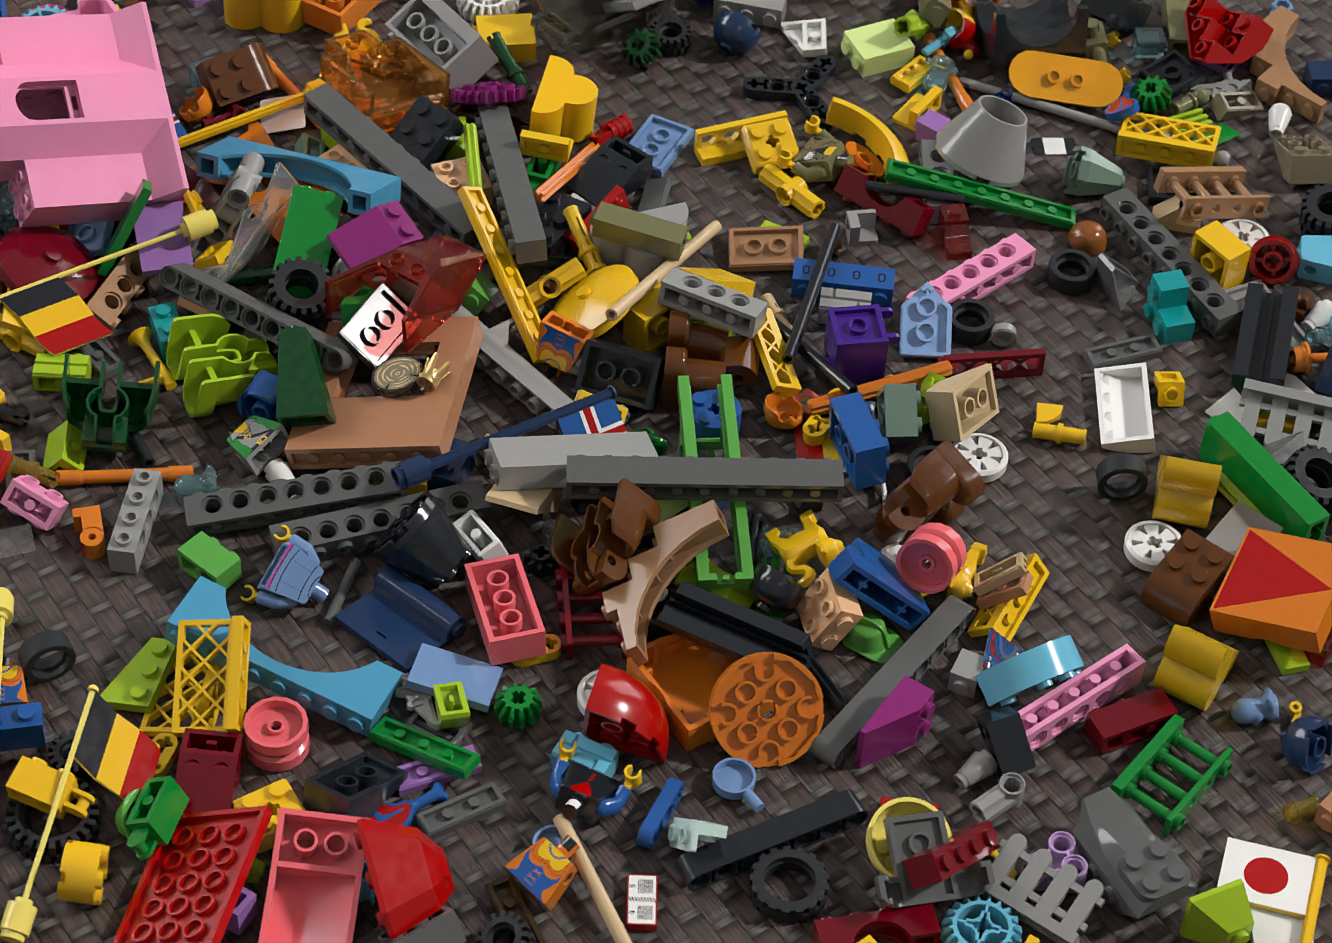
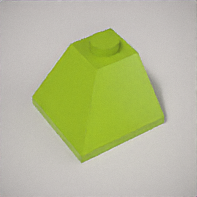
(1219, 915)

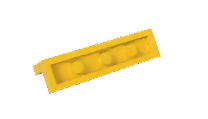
(722, 148)
(771, 348)
(1007, 616)

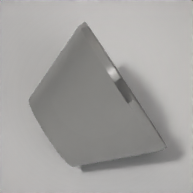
(986, 141)

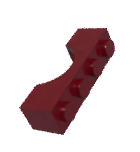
(908, 215)
(952, 856)
(900, 924)

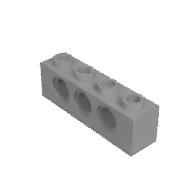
(932, 159)
(712, 302)
(135, 521)

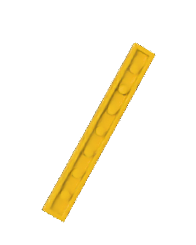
(502, 266)

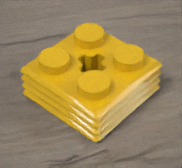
(760, 136)
(275, 796)

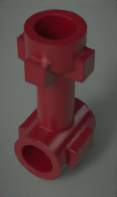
(232, 111)

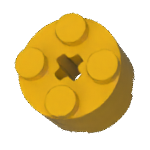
(83, 872)

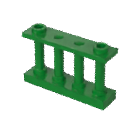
(1158, 752)

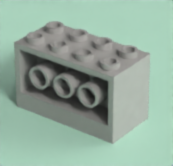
(444, 39)

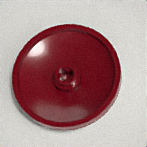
(41, 252)

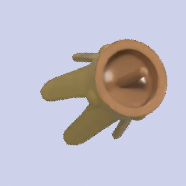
(431, 377)

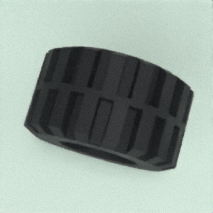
(1317, 211)
(304, 274)
(1316, 465)

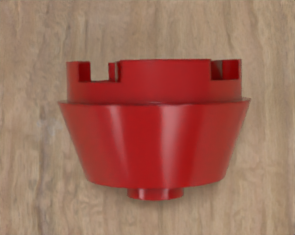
(1273, 259)

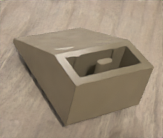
(1304, 159)

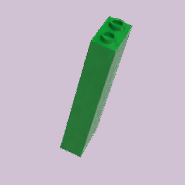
(306, 226)
(1262, 478)

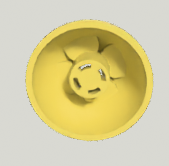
(876, 837)

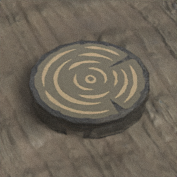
(397, 376)

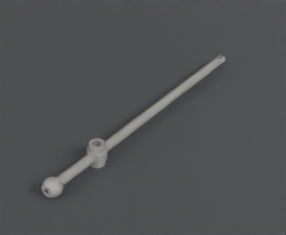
(1221, 157)

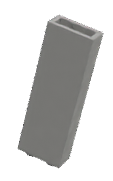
(542, 460)

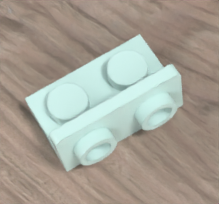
(686, 832)

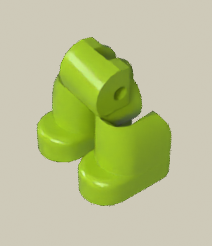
(213, 362)

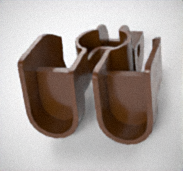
(704, 354)
(934, 491)
(606, 540)

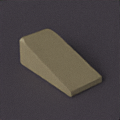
(1235, 104)

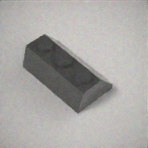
(437, 928)

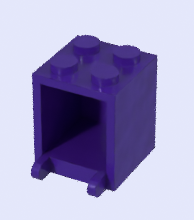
(858, 341)

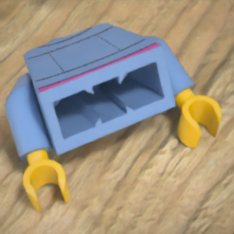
(291, 575)

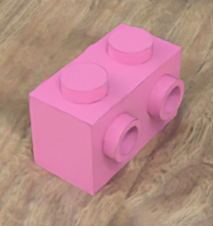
(34, 502)

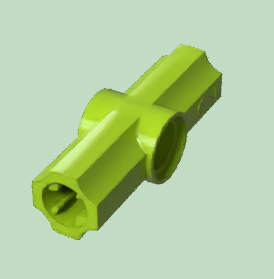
(912, 25)

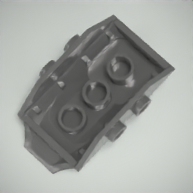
(1127, 858)

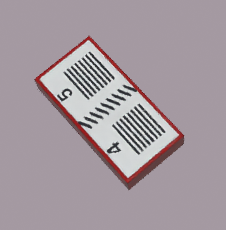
(641, 902)

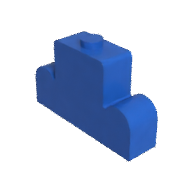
(878, 583)

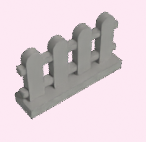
(1283, 403)
(1047, 905)

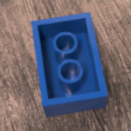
(858, 440)

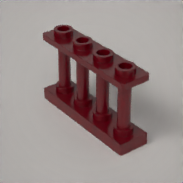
(567, 619)

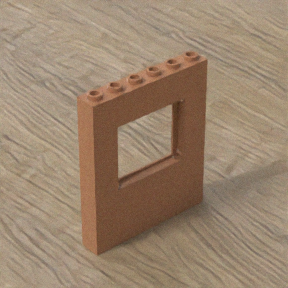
(392, 428)

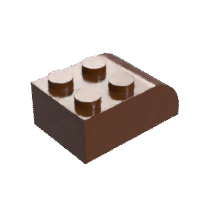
(237, 76)
(1186, 579)

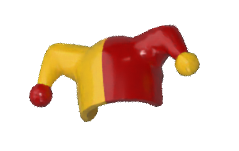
(963, 21)

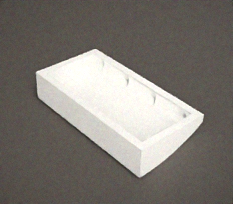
(1125, 408)

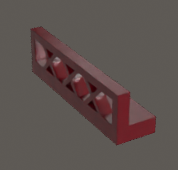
(1004, 363)

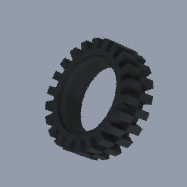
(28, 842)

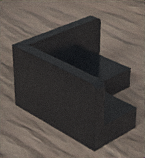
(1007, 740)

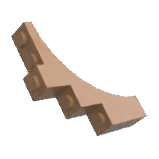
(1275, 78)
(650, 572)

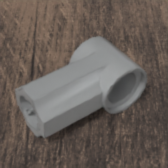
(998, 799)

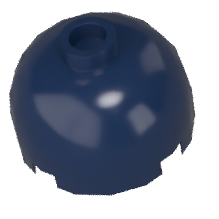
(734, 33)
(1307, 743)

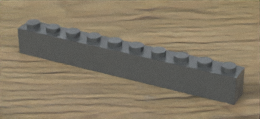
(382, 154)
(511, 184)
(707, 478)

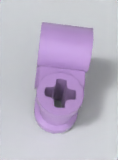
(1063, 841)

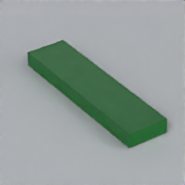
(126, 225)
(424, 747)

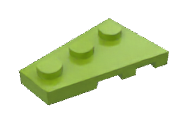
(143, 678)

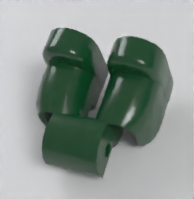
(108, 427)

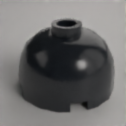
(774, 590)

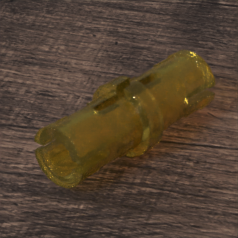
(34, 469)

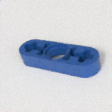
(660, 813)

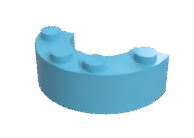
(1030, 669)

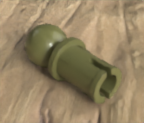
(1190, 101)

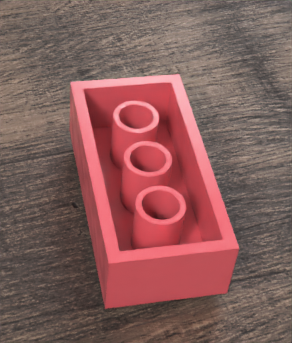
(505, 609)

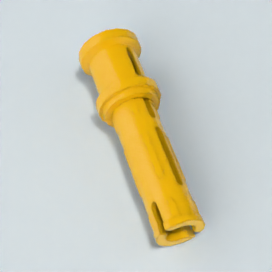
(587, 251)

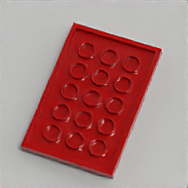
(195, 878)

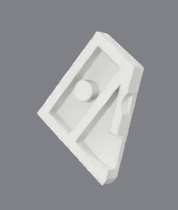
(807, 36)

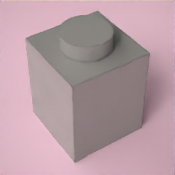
(962, 675)

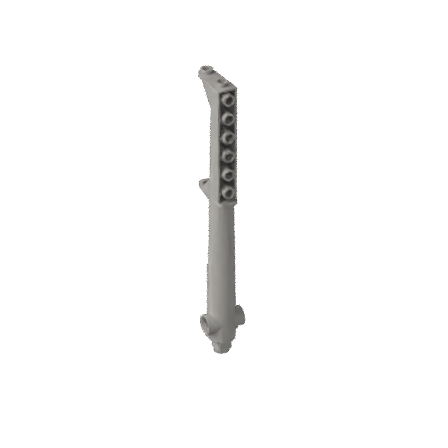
(501, 360)

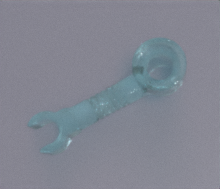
(1319, 336)

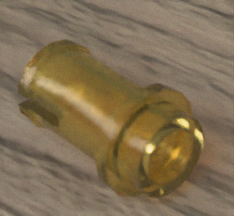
(1295, 811)

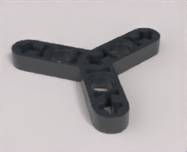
(794, 89)

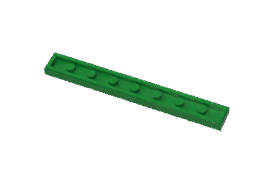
(981, 194)

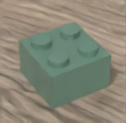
(898, 413)

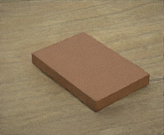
(765, 248)

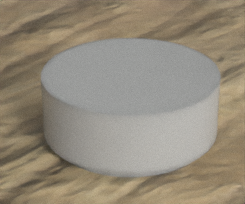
(1003, 334)

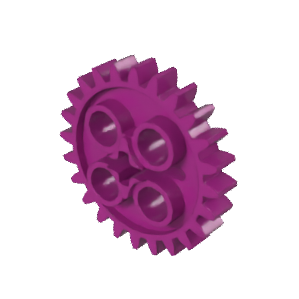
(488, 93)

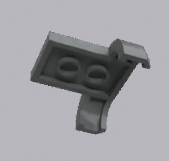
(914, 834)

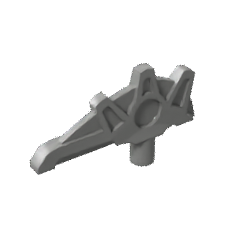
(1227, 85)
(418, 702)

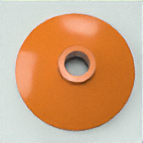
(864, 158)

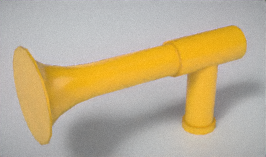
(141, 338)

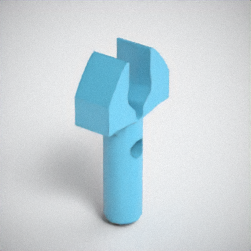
(943, 40)

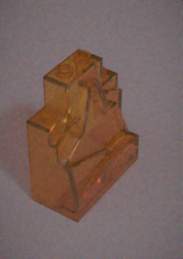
(382, 76)

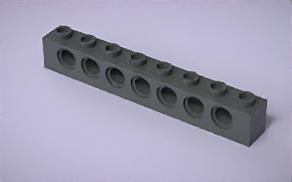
(1163, 253)
(283, 508)
(365, 517)

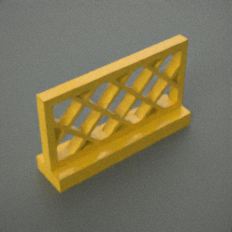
(1171, 150)
(235, 669)
(200, 706)

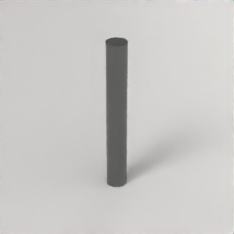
(342, 591)

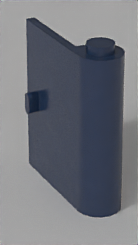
(400, 618)

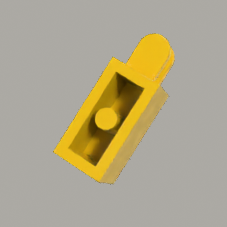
(37, 785)

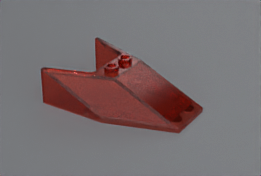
(438, 266)

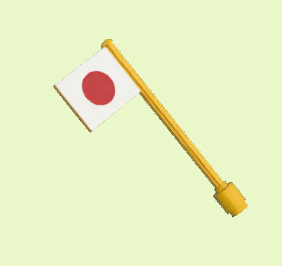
(1277, 880)

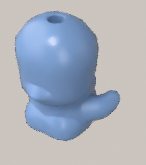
(1255, 710)

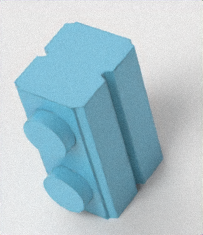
(589, 753)

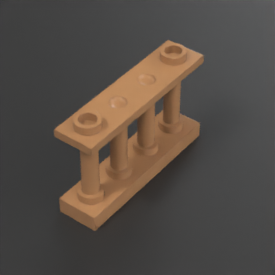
(1211, 179)

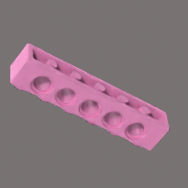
(986, 270)
(1081, 694)

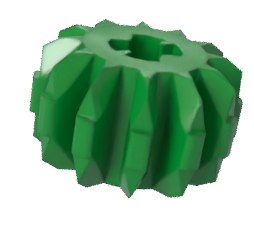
(1152, 94)
(518, 706)

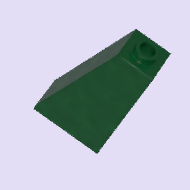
(301, 382)

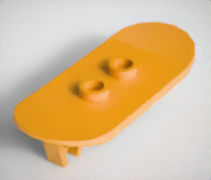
(1065, 79)

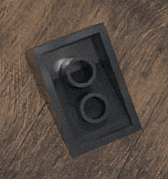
(353, 786)

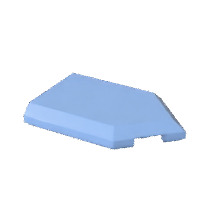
(925, 325)

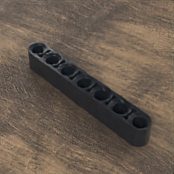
(795, 829)

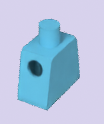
(1315, 258)

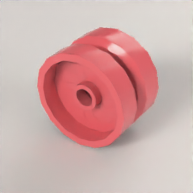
(931, 558)
(276, 734)

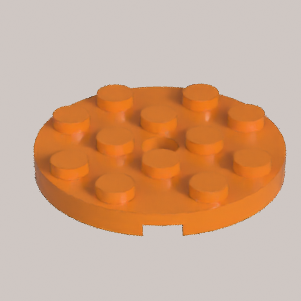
(760, 680)

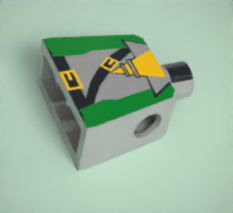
(257, 442)

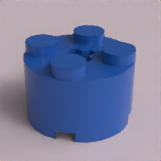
(262, 397)
(707, 414)

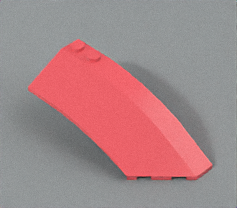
(313, 879)

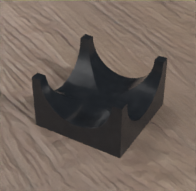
(1038, 27)

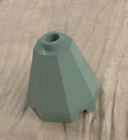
(1091, 174)

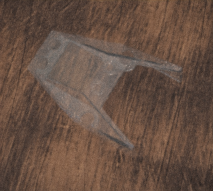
(251, 232)

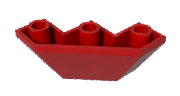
(1223, 34)
(405, 872)

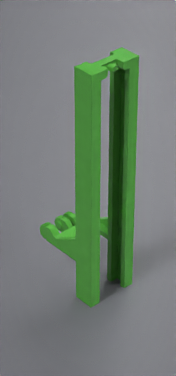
(729, 443)

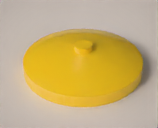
(594, 294)

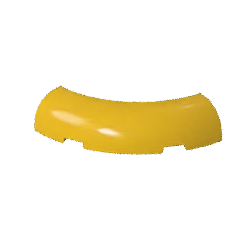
(859, 121)

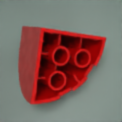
(626, 715)

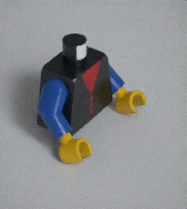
(585, 792)

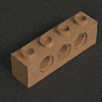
(117, 289)

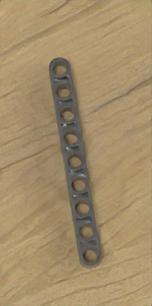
(250, 312)
(912, 659)

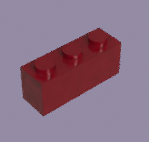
(1128, 720)

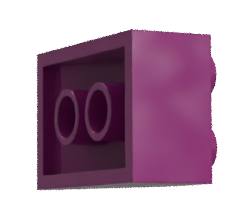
(374, 234)
(896, 722)

